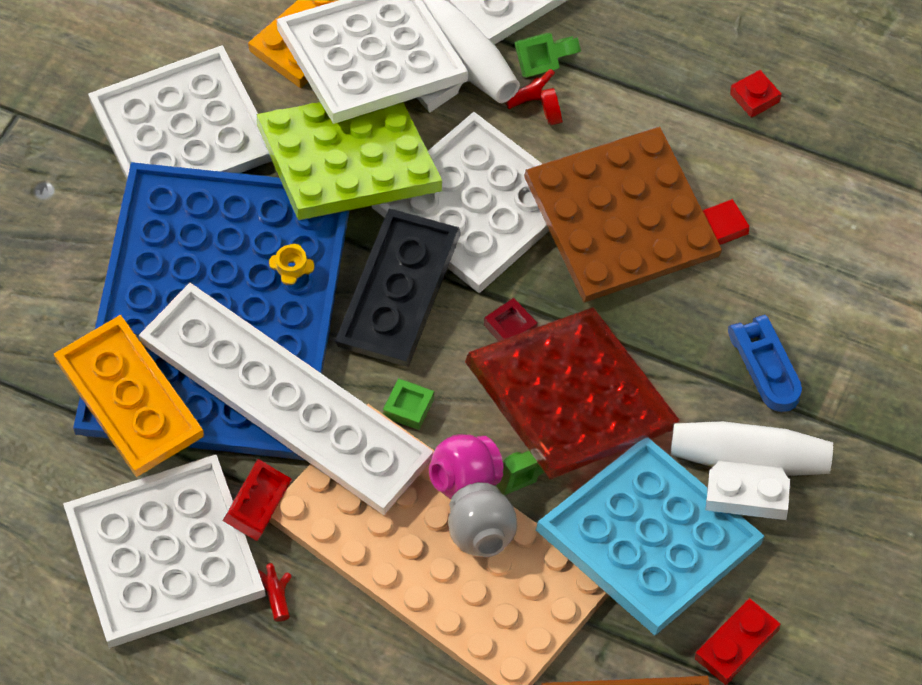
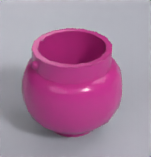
(465, 461)

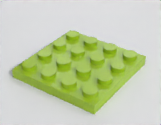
(347, 162)

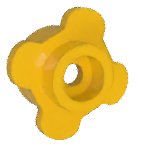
(291, 254)

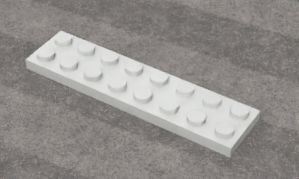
(287, 398)

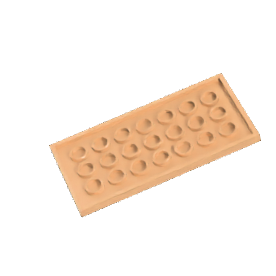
(490, 614)

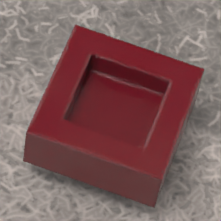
(509, 320)

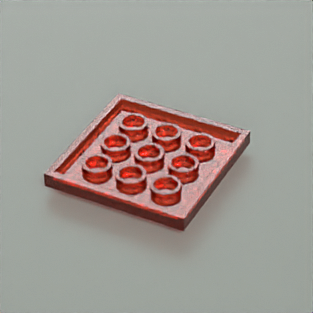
(571, 392)

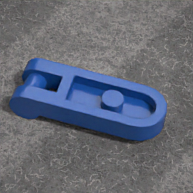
(767, 363)

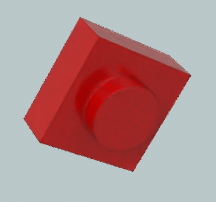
(755, 93)

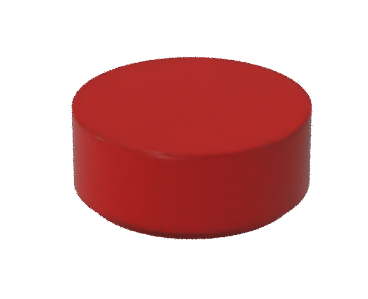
(551, 106)

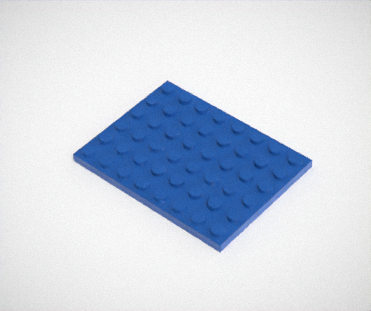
(219, 237)

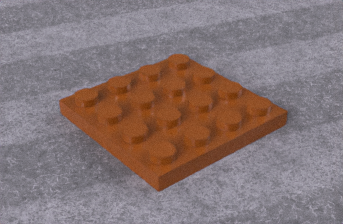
(622, 214)

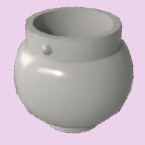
(481, 520)

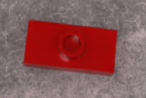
(257, 500)

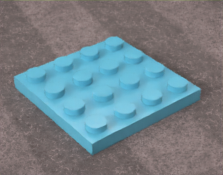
(648, 536)

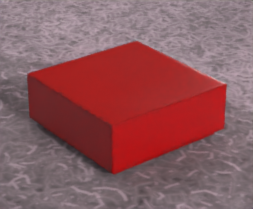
(726, 221)

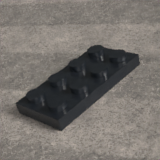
(398, 287)

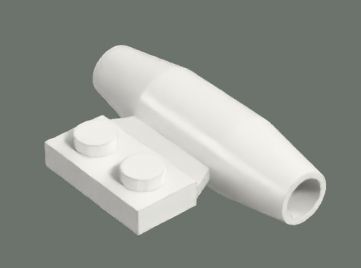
(479, 55)
(750, 464)

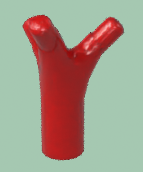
(531, 91)
(276, 592)

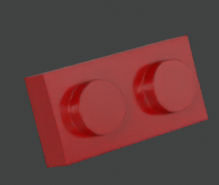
(737, 641)

